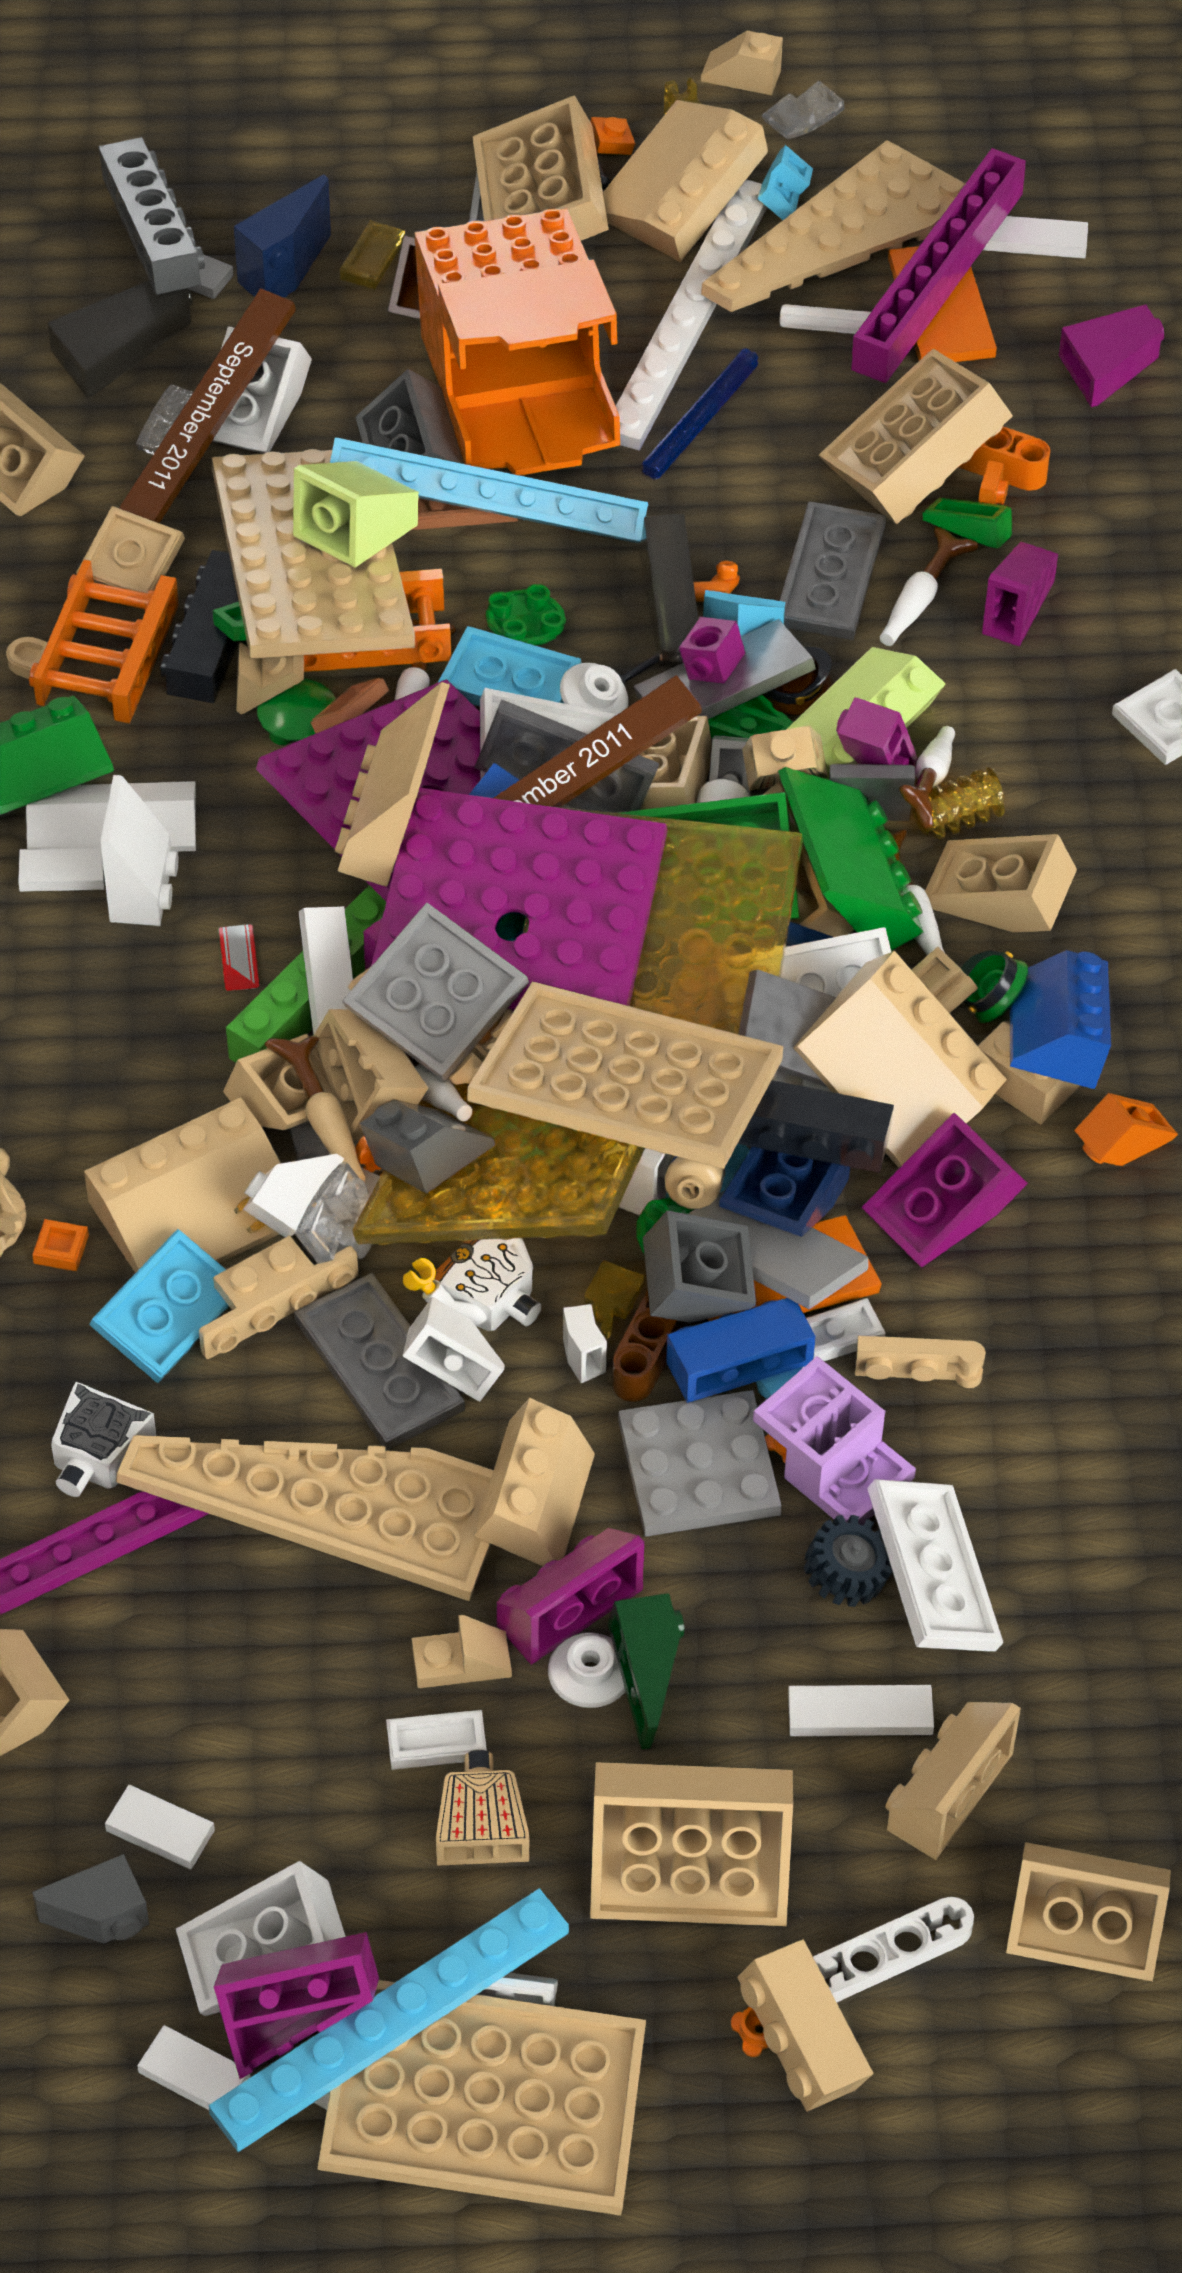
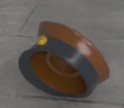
(802, 692)

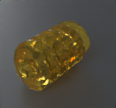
(962, 800)

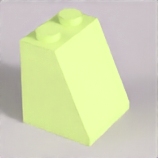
(350, 509)

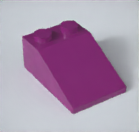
(943, 1192)

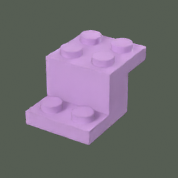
(831, 1440)

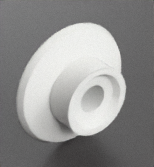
(594, 688)
(583, 1684)

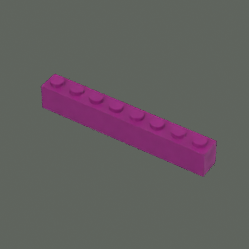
(938, 266)

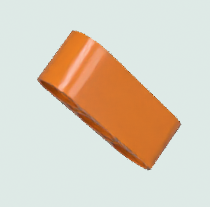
(1023, 458)

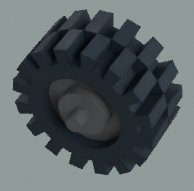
(848, 1561)

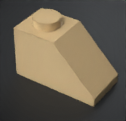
(746, 63)

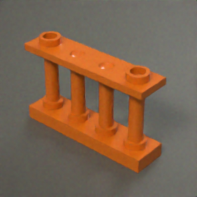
(432, 640)
(134, 663)

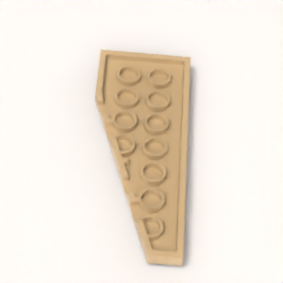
(864, 210)
(370, 1506)

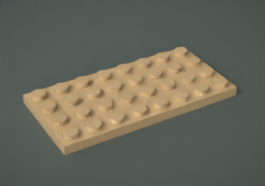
(290, 591)

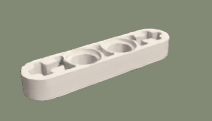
(891, 1958)

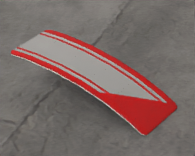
(238, 957)

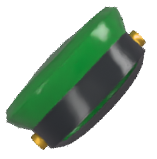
(998, 983)

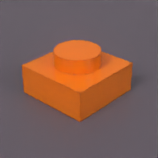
(612, 135)
(993, 488)

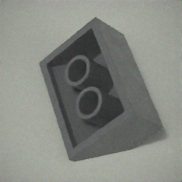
(411, 419)

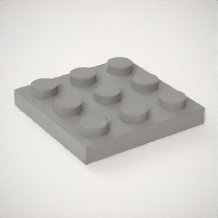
(435, 991)
(699, 1463)

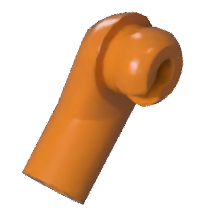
(723, 581)

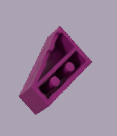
(291, 1994)

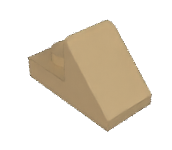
(264, 677)
(467, 1656)

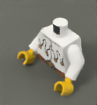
(481, 1281)

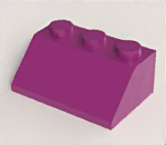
(572, 1592)

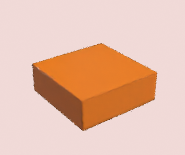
(60, 1245)

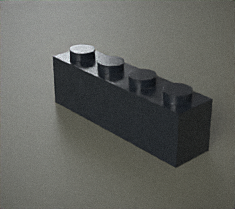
(200, 648)
(821, 1126)

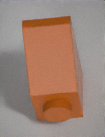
(1123, 1130)

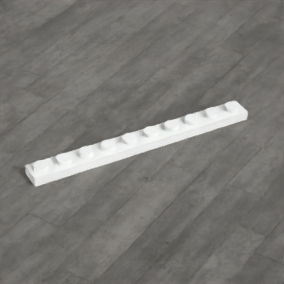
(685, 317)

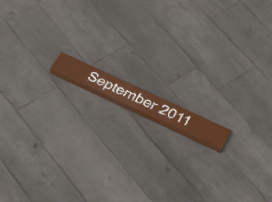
(209, 406)
(607, 747)

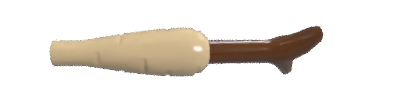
(322, 1108)

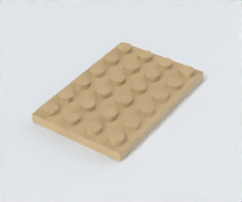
(626, 1074)
(497, 2106)

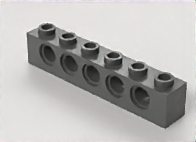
(151, 215)

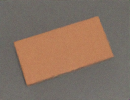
(350, 704)

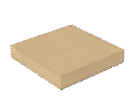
(132, 551)

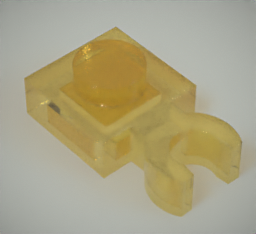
(612, 1293)

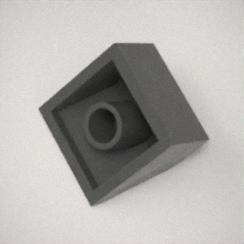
(421, 1143)
(698, 1267)

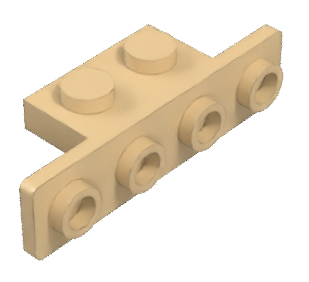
(269, 1289)

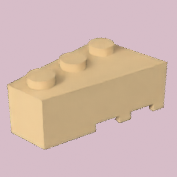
(364, 1068)

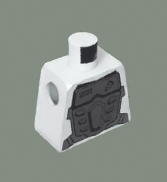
(95, 1438)

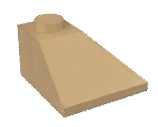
(273, 1088)

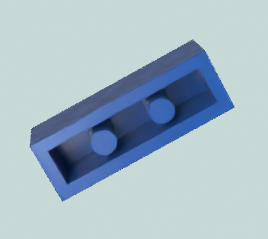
(740, 1349)

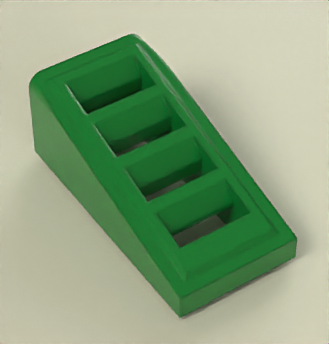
(973, 520)

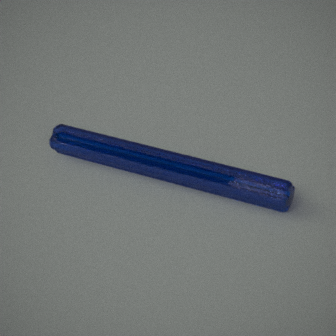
(699, 414)

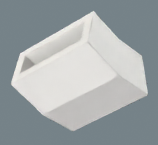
(583, 1343)

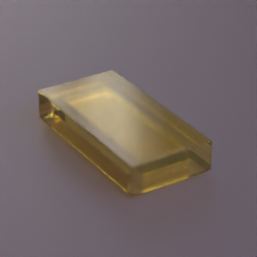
(372, 254)

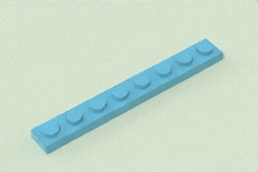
(502, 492)
(388, 2020)

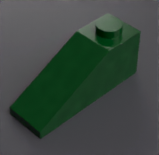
(645, 1644)

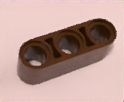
(642, 1353)

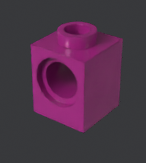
(712, 650)

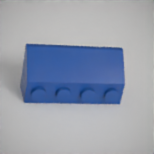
(1063, 1019)

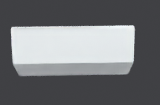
(78, 815)

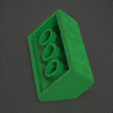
(48, 752)

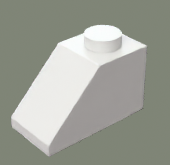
(287, 1190)
(452, 1349)

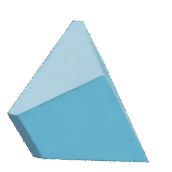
(747, 611)

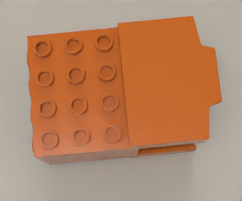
(516, 340)

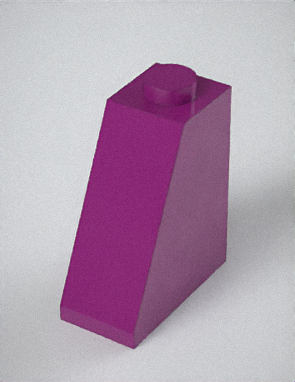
(1110, 350)
(1017, 592)

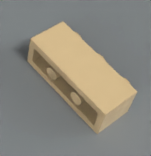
(804, 2025)

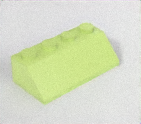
(879, 677)

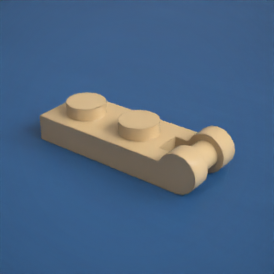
(920, 1359)

